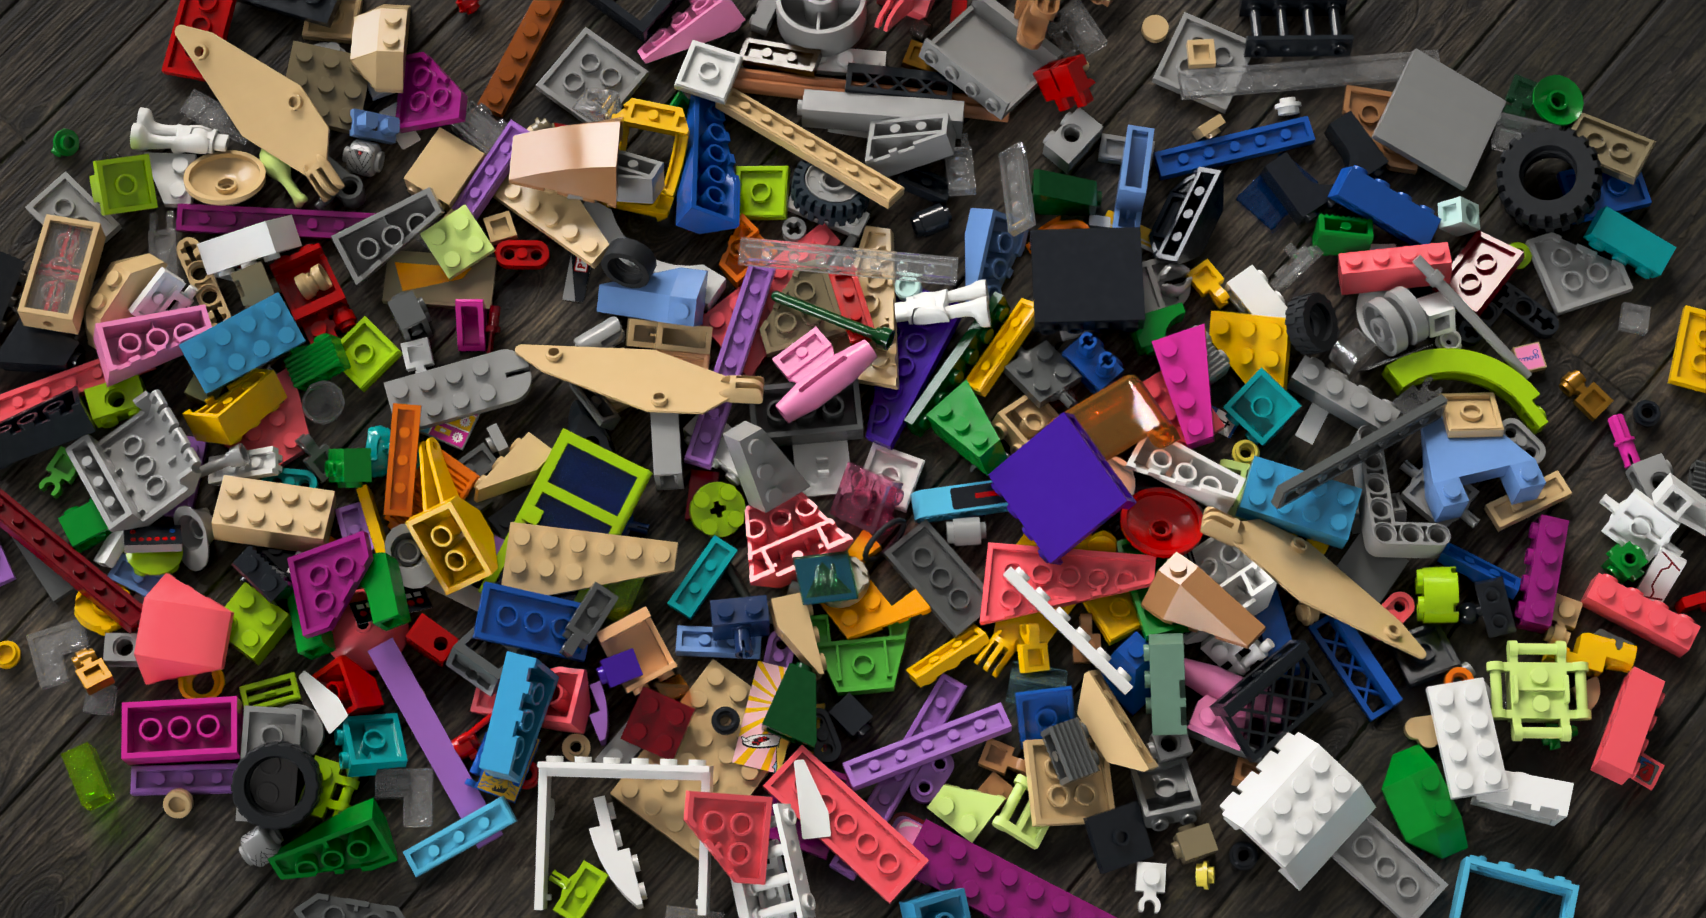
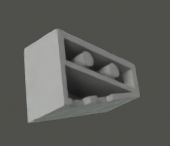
(909, 142)
(638, 179)

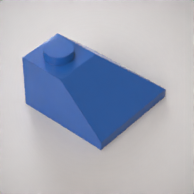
(1131, 658)

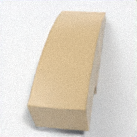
(668, 336)

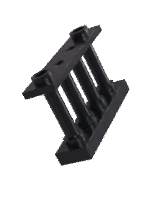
(1295, 45)

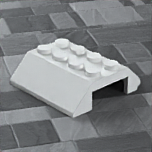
(1298, 807)

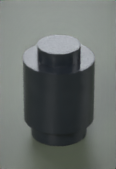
(931, 220)

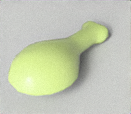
(282, 173)

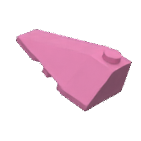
(700, 22)

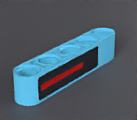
(956, 502)

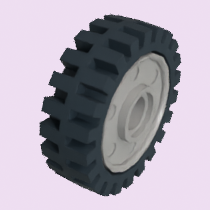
(825, 196)

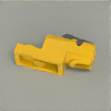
(1599, 651)

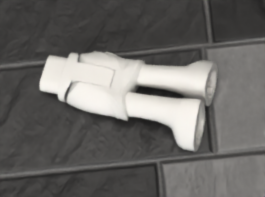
(180, 138)
(934, 306)

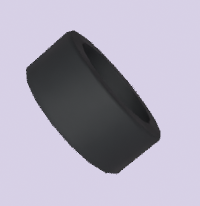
(623, 273)

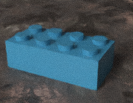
(242, 343)
(1319, 515)

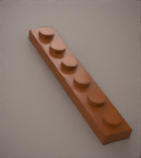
(520, 55)

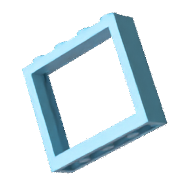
(1507, 872)

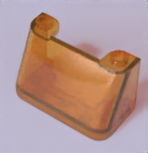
(1124, 416)

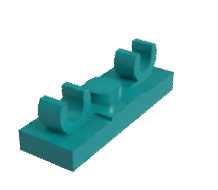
(702, 577)

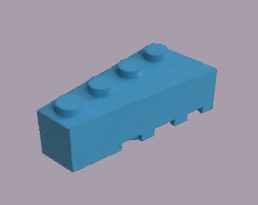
(517, 716)

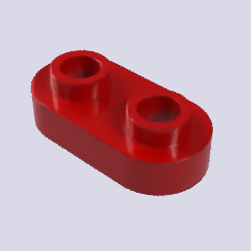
(523, 252)

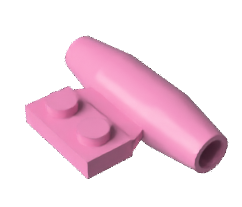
(818, 372)
(1212, 684)

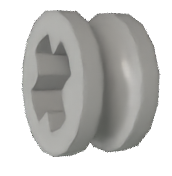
(793, 222)

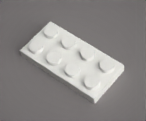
(1467, 738)

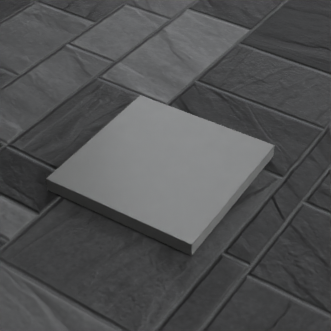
(1439, 119)

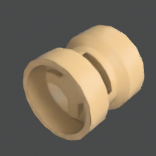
(311, 282)

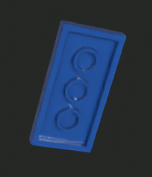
(524, 620)

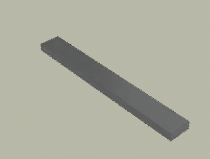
(1358, 452)

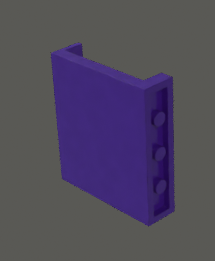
(1060, 487)

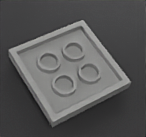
(1228, 52)
(590, 64)

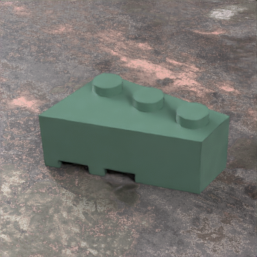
(1166, 683)

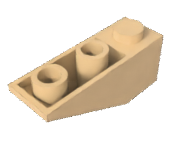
(514, 470)
(794, 627)

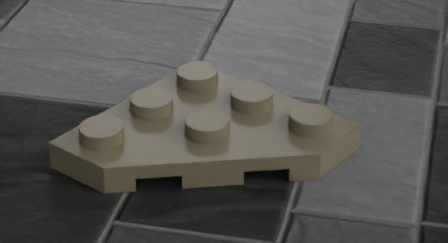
(788, 325)

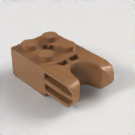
(1033, 20)

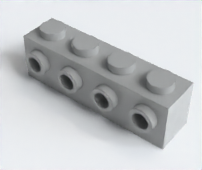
(1340, 396)

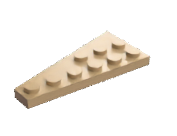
(571, 560)

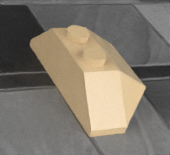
(381, 46)
(118, 290)
(1110, 727)

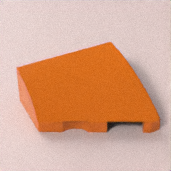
(729, 260)

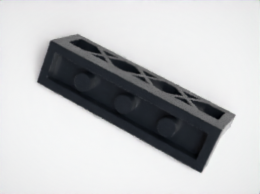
(899, 78)

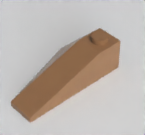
(1193, 599)

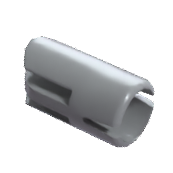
(603, 335)

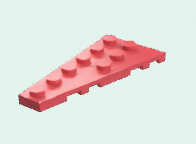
(1078, 579)

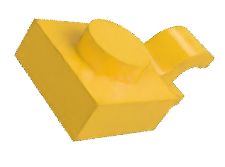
(1208, 280)
(1032, 654)

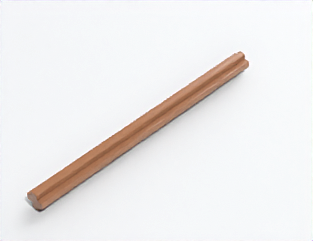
(793, 86)

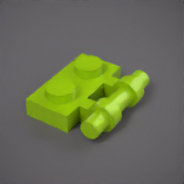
(331, 778)

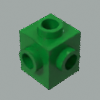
(1625, 562)

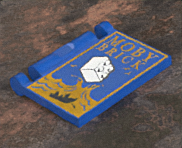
(494, 785)

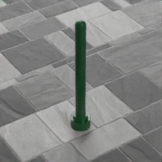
(882, 337)

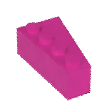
(1186, 375)

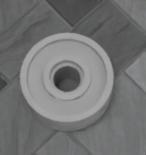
(822, 24)

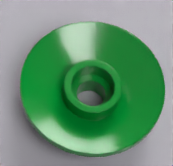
(1564, 93)

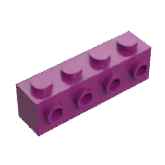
(1542, 574)

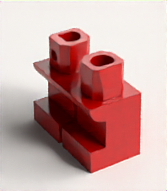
(1065, 82)

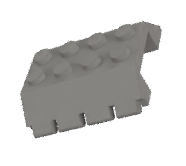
(139, 466)

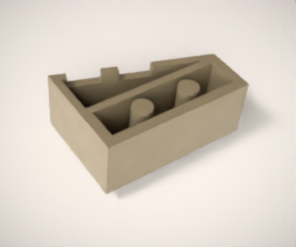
(255, 286)

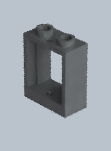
(465, 661)

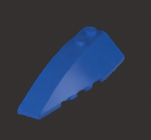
(708, 185)

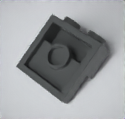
(1167, 794)

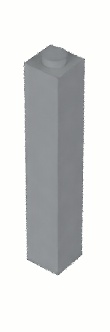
(856, 110)

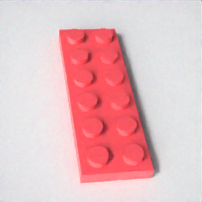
(857, 830)

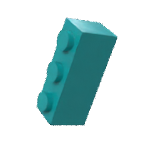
(1629, 243)

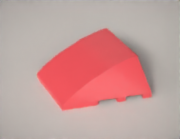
(788, 532)
(181, 632)

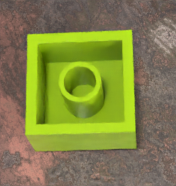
(256, 624)

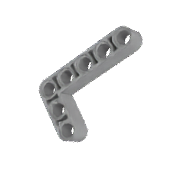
(1384, 526)

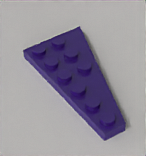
(918, 355)

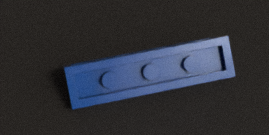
(1365, 660)

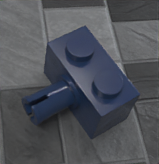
(740, 621)

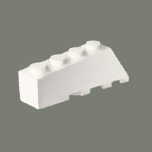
(1188, 473)

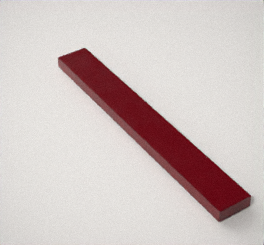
(69, 564)

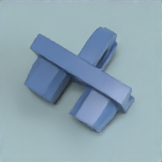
(365, 121)

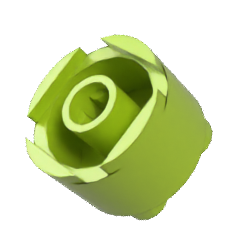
(1438, 594)

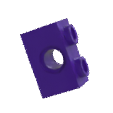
(619, 668)

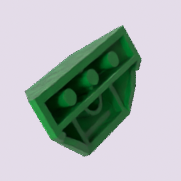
(1423, 804)

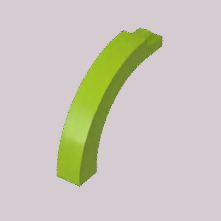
(1470, 368)

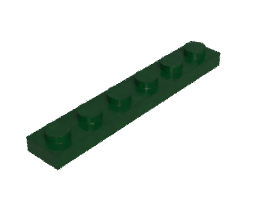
(956, 365)

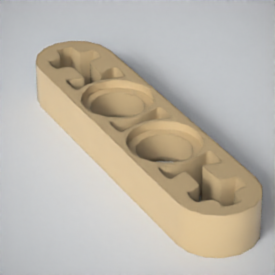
(205, 285)

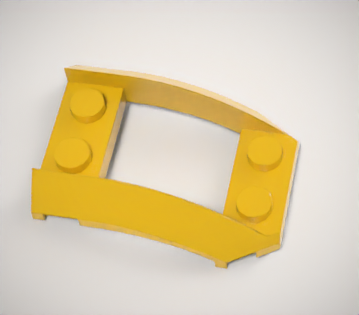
(664, 120)

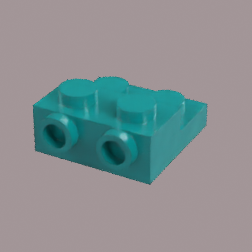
(1261, 407)
(370, 744)

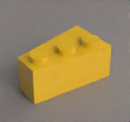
(238, 410)

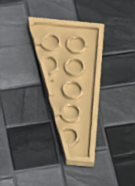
(557, 217)
(881, 302)

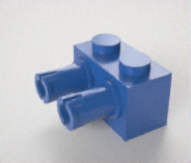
(1093, 362)

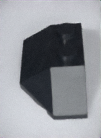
(1188, 217)

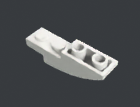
(617, 864)

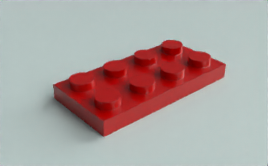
(206, 15)

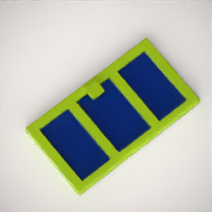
(582, 491)

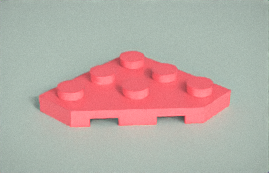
(733, 831)

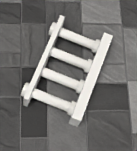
(803, 901)

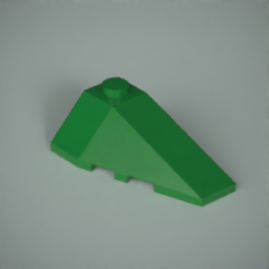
(346, 841)

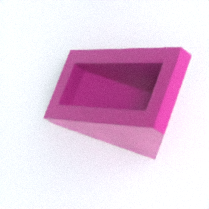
(471, 323)

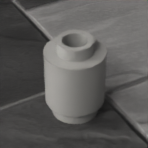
(965, 531)

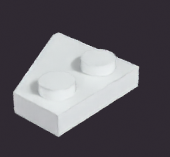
(168, 176)

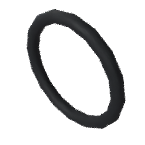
(878, 533)

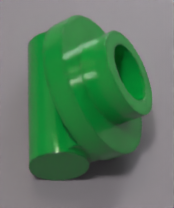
(65, 143)

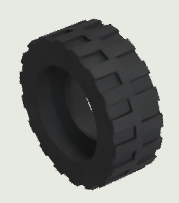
(1299, 325)

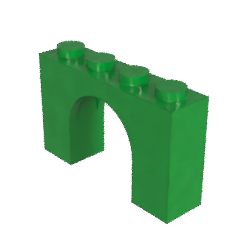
(386, 602)

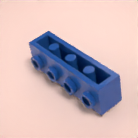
(1387, 208)

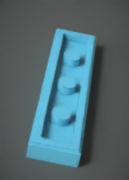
(460, 836)

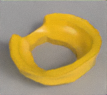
(186, 686)

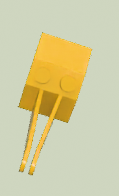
(450, 529)

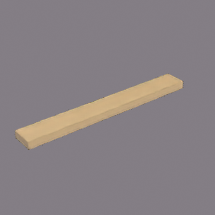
(811, 148)

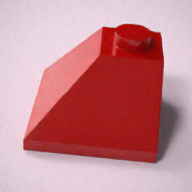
(352, 685)

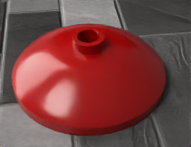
(1165, 513)

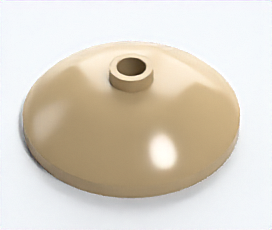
(224, 177)

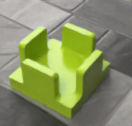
(123, 184)

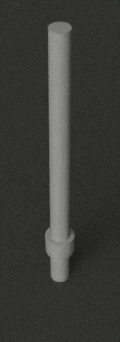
(1436, 279)

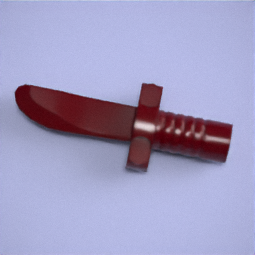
(493, 325)

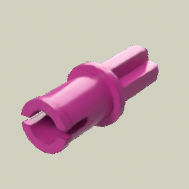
(1623, 440)

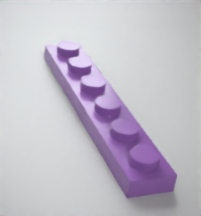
(927, 746)

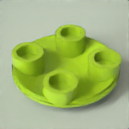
(154, 562)

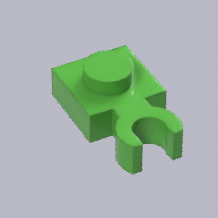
(61, 471)

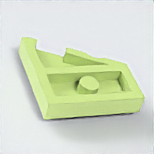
(965, 809)

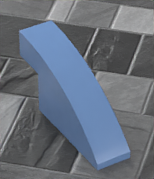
(1133, 177)

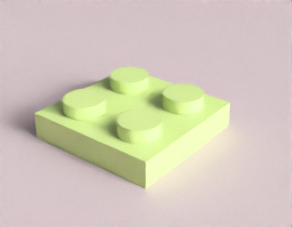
(457, 242)

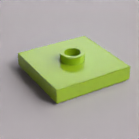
(764, 192)
(368, 353)

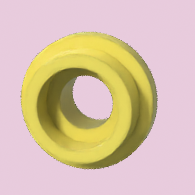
(1245, 445)
(1205, 875)

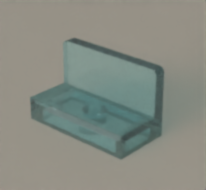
(1034, 680)

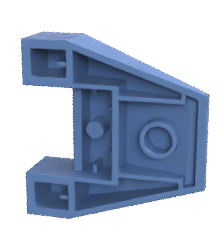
(1464, 461)

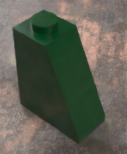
(1064, 194)
(794, 708)

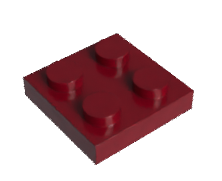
(658, 723)

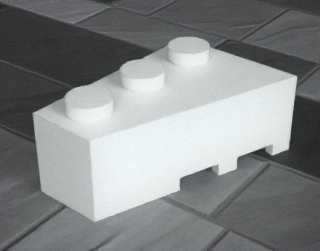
(248, 245)
(1530, 798)

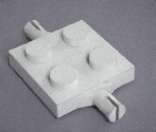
(1640, 523)

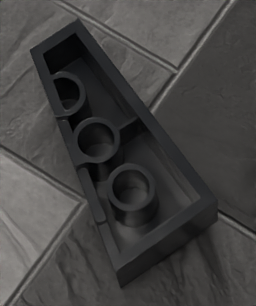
(44, 426)

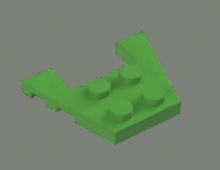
(863, 663)

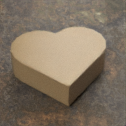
(1422, 731)

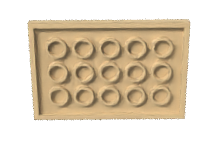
(662, 800)

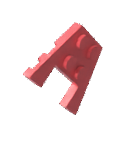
(281, 426)

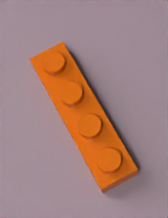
(402, 460)

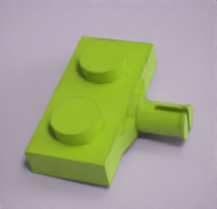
(578, 890)

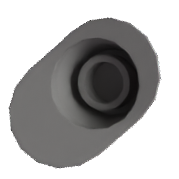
(196, 535)
(412, 564)

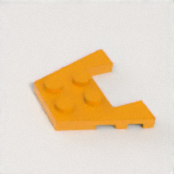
(873, 609)

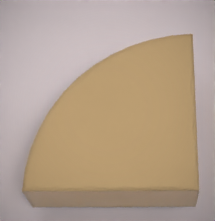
(1593, 691)

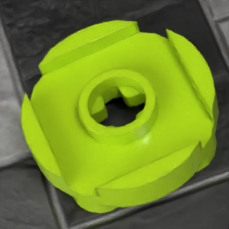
(704, 500)

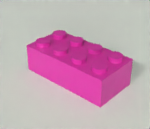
(181, 730)

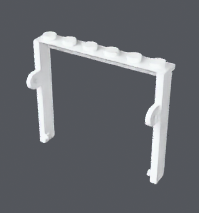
(612, 768)

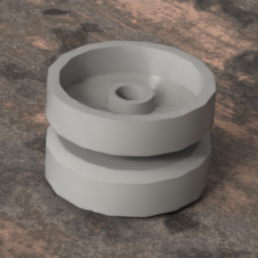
(1395, 321)

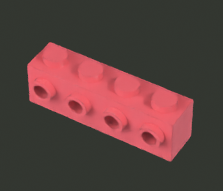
(1390, 268)
(1640, 615)
(1628, 726)

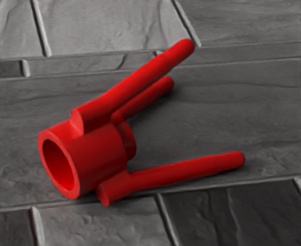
(468, 742)

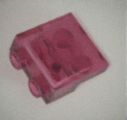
(866, 498)

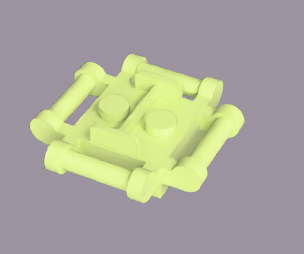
(1538, 691)

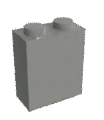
(667, 451)

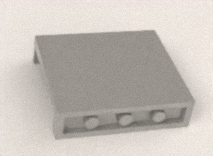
(985, 59)

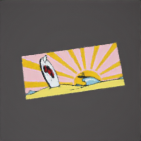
(755, 746)

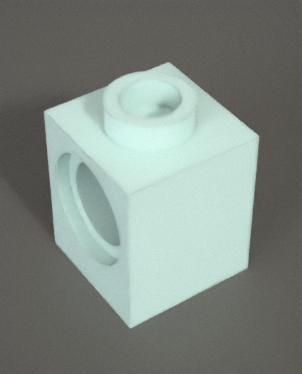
(1459, 216)

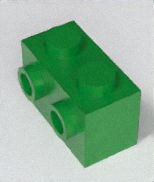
(349, 467)

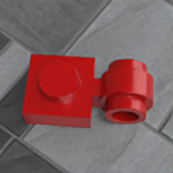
(343, 320)

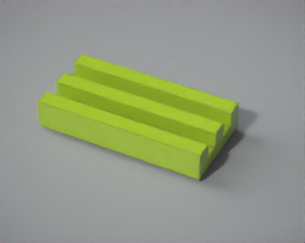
(294, 687)

